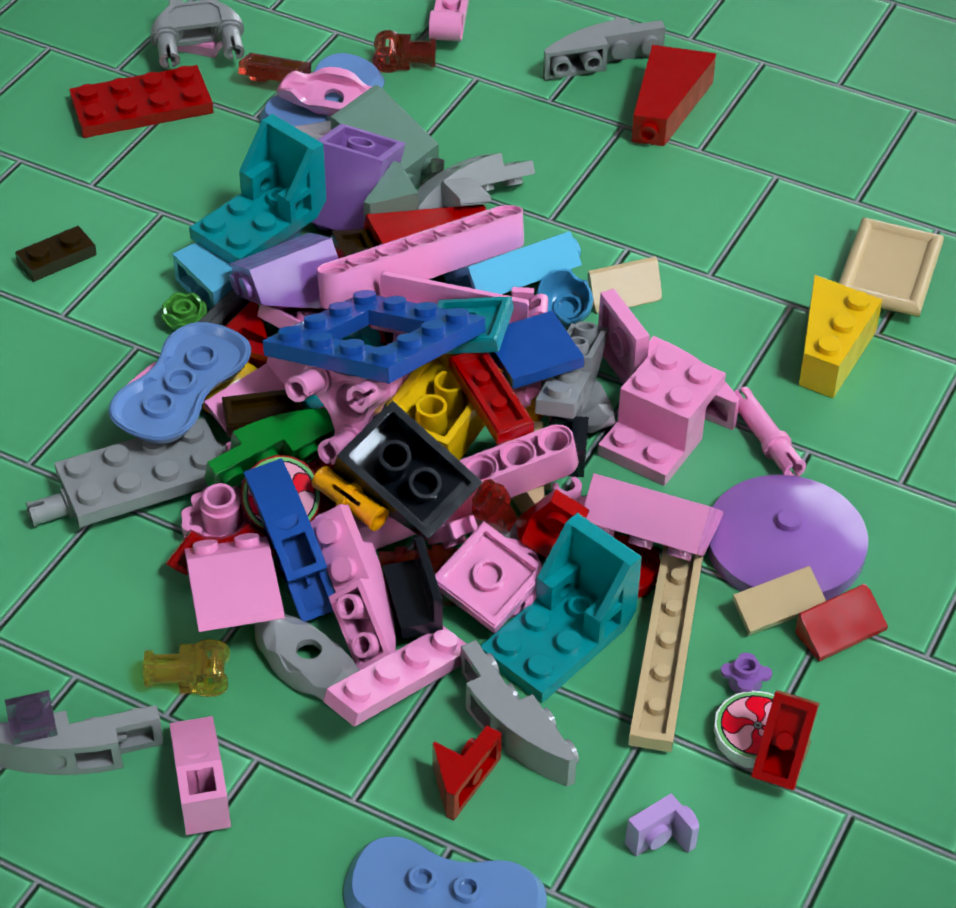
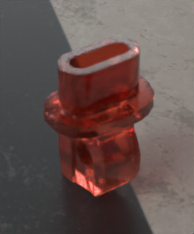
(492, 505)

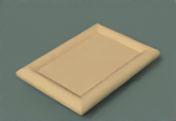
(892, 264)

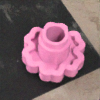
(214, 511)

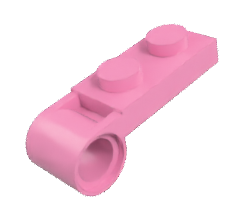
(448, 20)

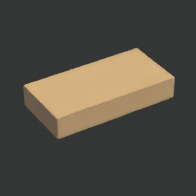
(778, 600)

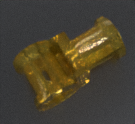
(190, 668)

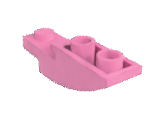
(360, 587)

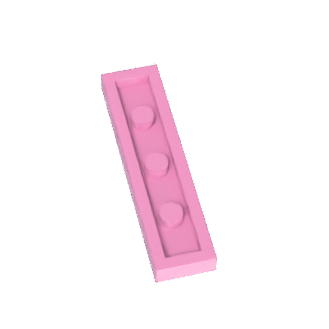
(395, 676)

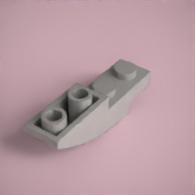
(601, 43)
(483, 169)
(569, 392)
(525, 726)
(84, 745)

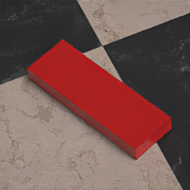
(491, 396)

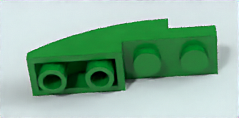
(283, 434)

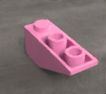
(200, 775)

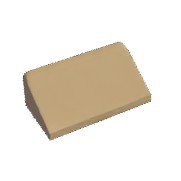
(634, 282)

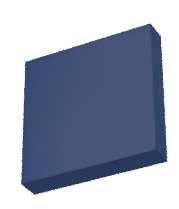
(537, 350)

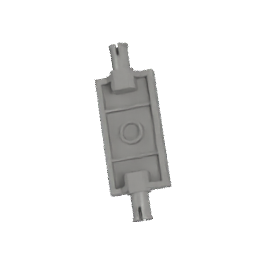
(128, 477)

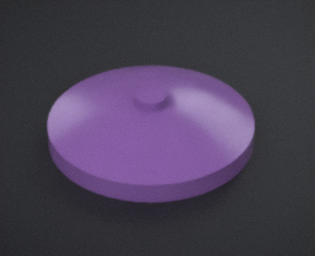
(783, 526)

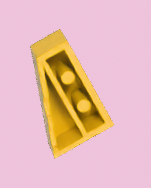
(836, 334)

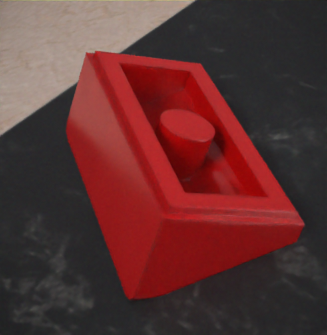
(840, 622)

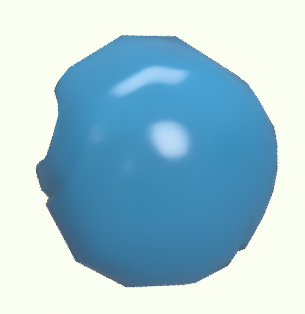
(567, 296)

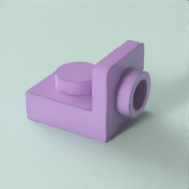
(658, 822)

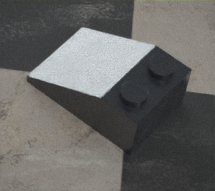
(406, 471)

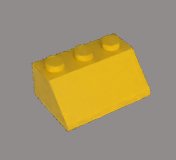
(440, 405)

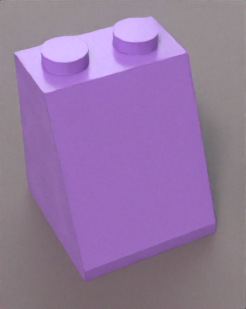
(352, 169)
(284, 273)

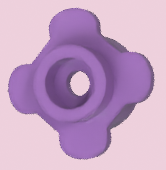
(746, 673)

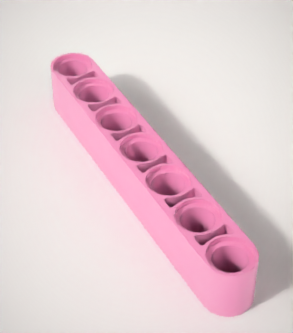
(424, 253)
(515, 464)

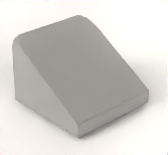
(463, 193)

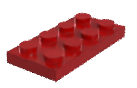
(140, 101)

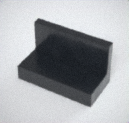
(415, 593)

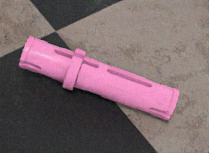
(774, 443)

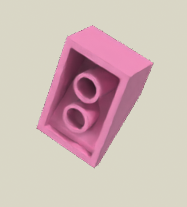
(233, 582)

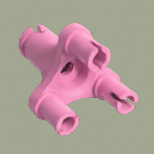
(348, 399)

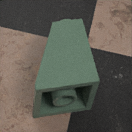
(381, 115)

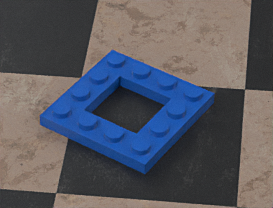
(428, 328)

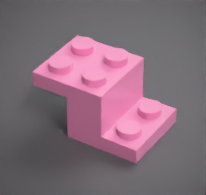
(661, 414)

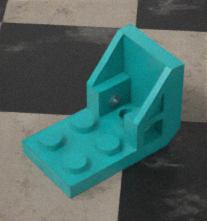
(278, 196)
(580, 607)

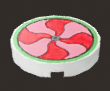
(741, 726)

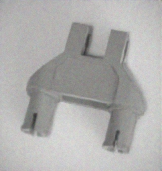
(196, 24)

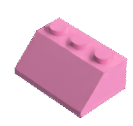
(651, 517)

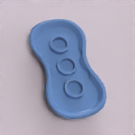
(300, 115)
(171, 394)
(408, 875)

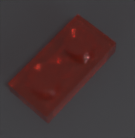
(266, 67)

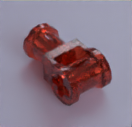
(402, 51)

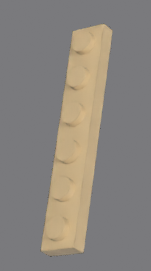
(665, 653)

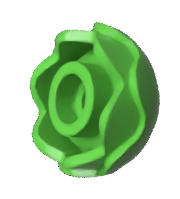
(182, 310)

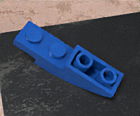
(291, 539)

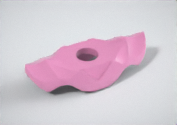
(311, 89)

